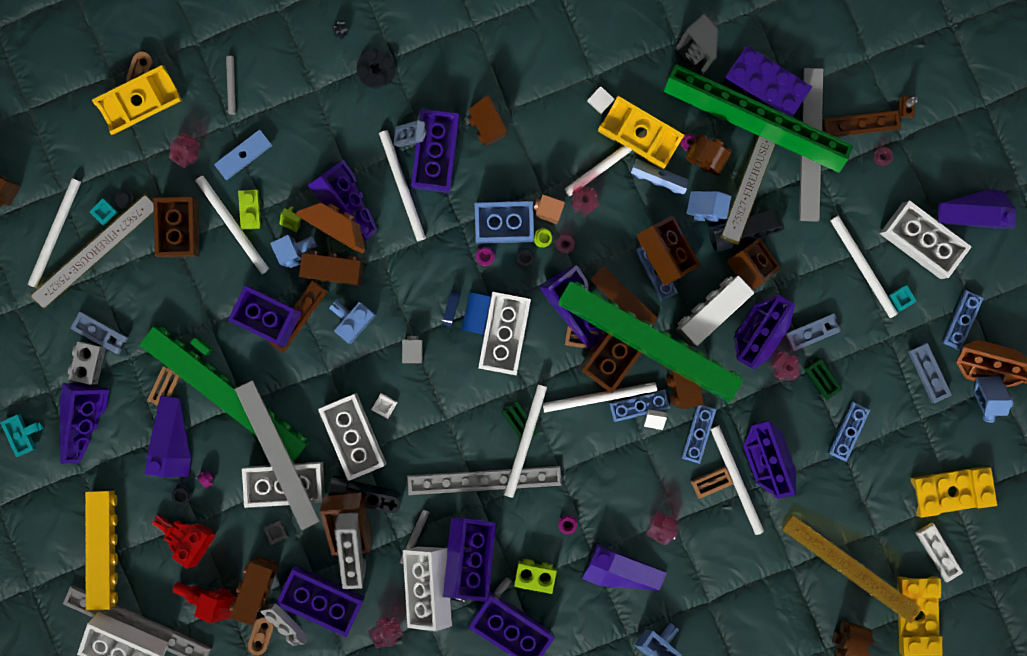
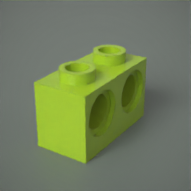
(534, 582)

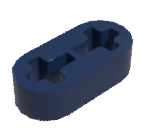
(451, 308)

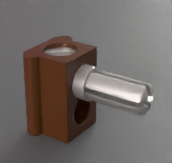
(907, 103)

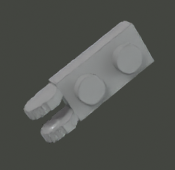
(285, 624)

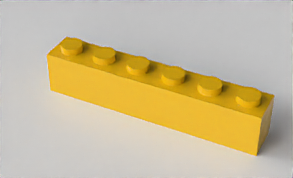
(101, 550)

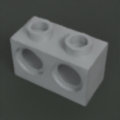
(92, 364)

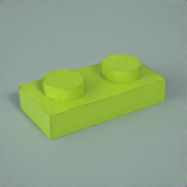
(249, 209)

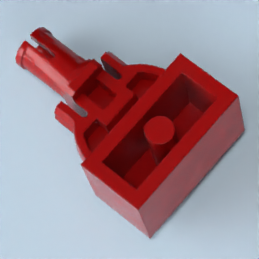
(185, 540)
(211, 605)

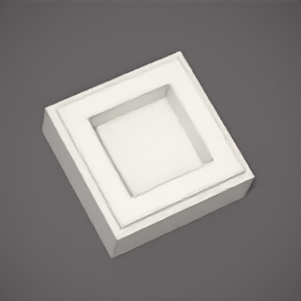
(600, 100)
(384, 405)
(655, 419)

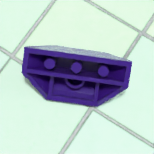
(763, 330)
(771, 460)

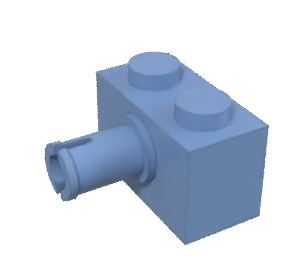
(708, 205)
(290, 252)
(352, 321)
(992, 397)
(655, 645)

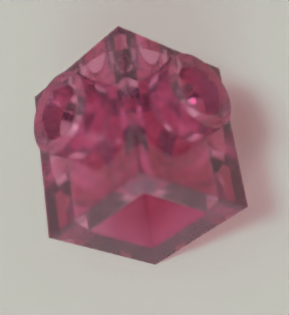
(184, 150)
(584, 208)
(779, 366)
(662, 528)
(385, 632)

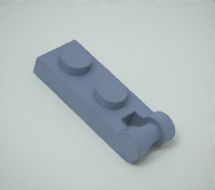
(98, 332)
(812, 332)

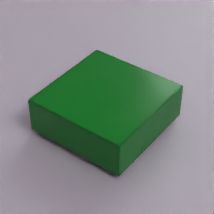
(202, 346)

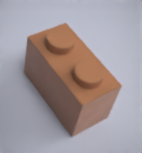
(548, 209)

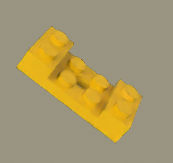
(156, 93)
(657, 144)
(972, 486)
(921, 635)

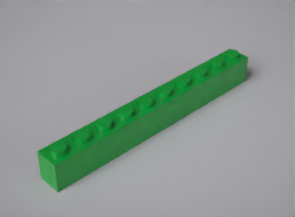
(758, 118)
(651, 342)
(213, 385)

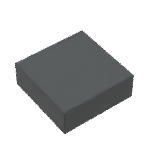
(276, 532)

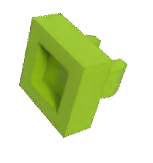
(290, 220)

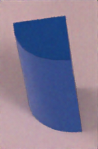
(476, 313)

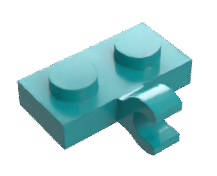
(20, 435)

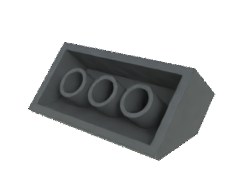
(699, 44)

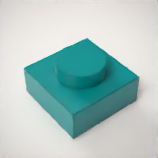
(103, 212)
(902, 298)

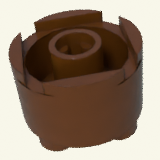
(708, 154)
(852, 640)

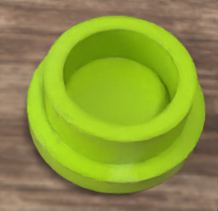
(542, 237)

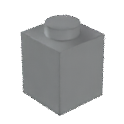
(412, 350)

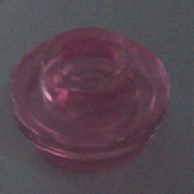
(888, 154)
(569, 239)

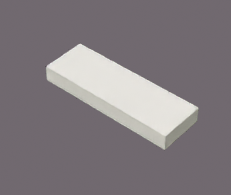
(939, 552)

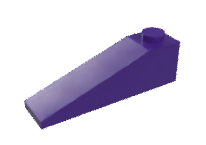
(339, 188)
(981, 209)
(554, 289)
(79, 413)
(168, 446)
(616, 569)

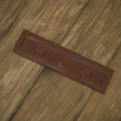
(862, 123)
(621, 295)
(307, 305)

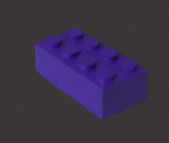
(766, 82)
(437, 152)
(469, 559)
(320, 601)
(510, 628)

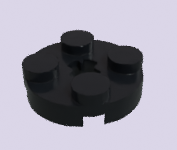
(385, 63)

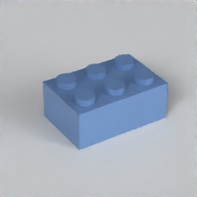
(504, 222)

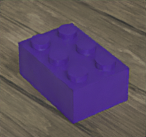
(264, 316)

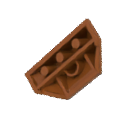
(335, 224)
(992, 360)

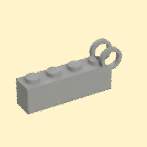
(350, 551)

